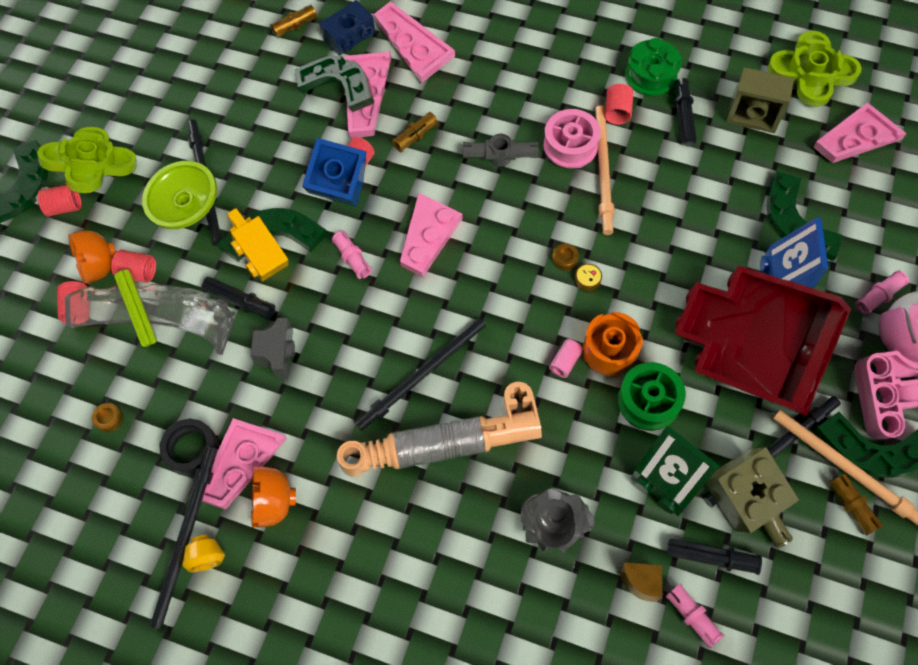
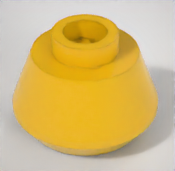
(202, 554)

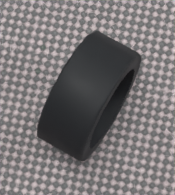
(173, 435)

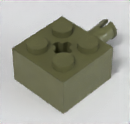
(754, 494)

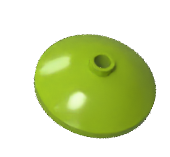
(179, 195)

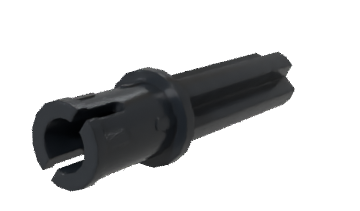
(685, 113)
(248, 302)
(714, 556)

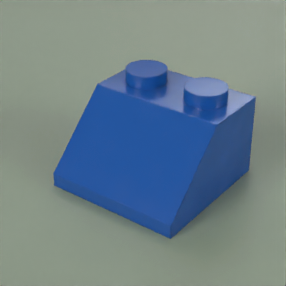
(335, 172)

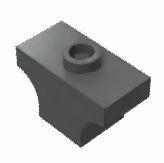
(274, 347)

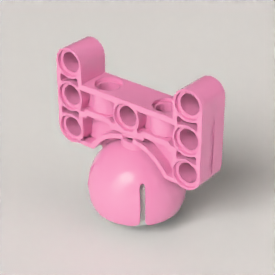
(900, 336)

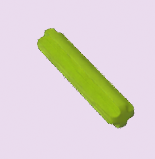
(135, 308)

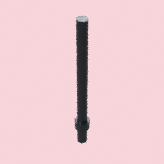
(197, 143)
(381, 407)
(814, 418)
(202, 477)

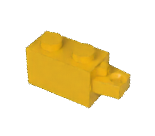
(257, 246)

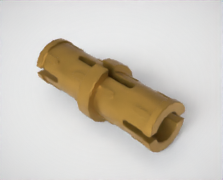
(293, 21)
(403, 141)
(855, 504)

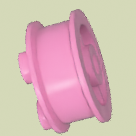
(571, 138)

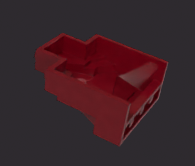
(764, 335)

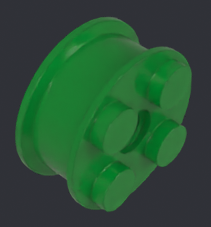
(653, 67)
(652, 411)

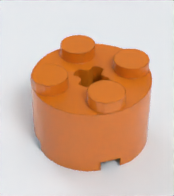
(608, 330)

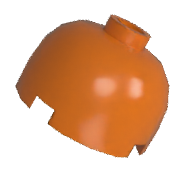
(91, 254)
(270, 497)

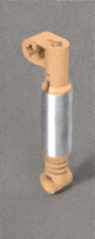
(447, 442)

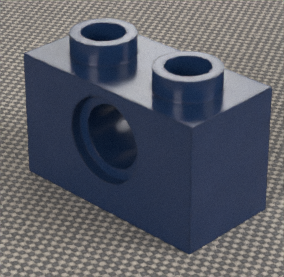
(347, 27)

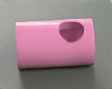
(566, 358)

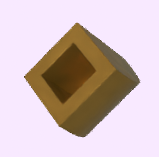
(643, 580)

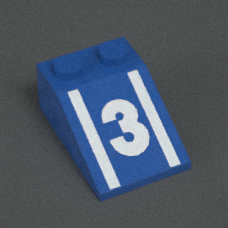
(798, 256)

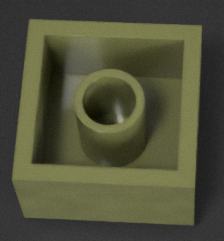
(760, 100)

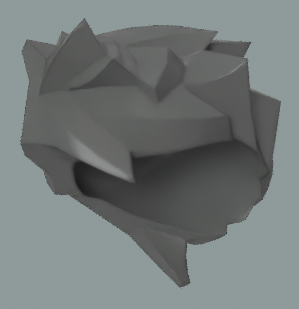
(555, 519)

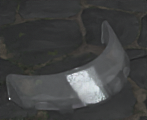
(164, 305)

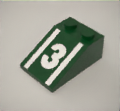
(673, 471)

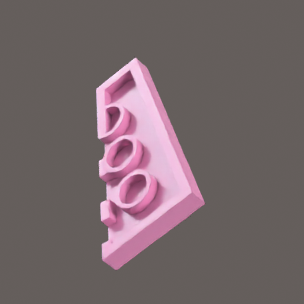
(414, 42)
(376, 66)

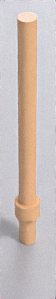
(606, 208)
(900, 505)

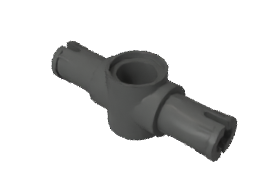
(500, 149)

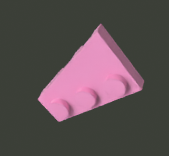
(858, 134)
(428, 234)
(239, 452)

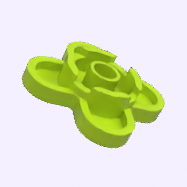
(815, 68)
(87, 159)

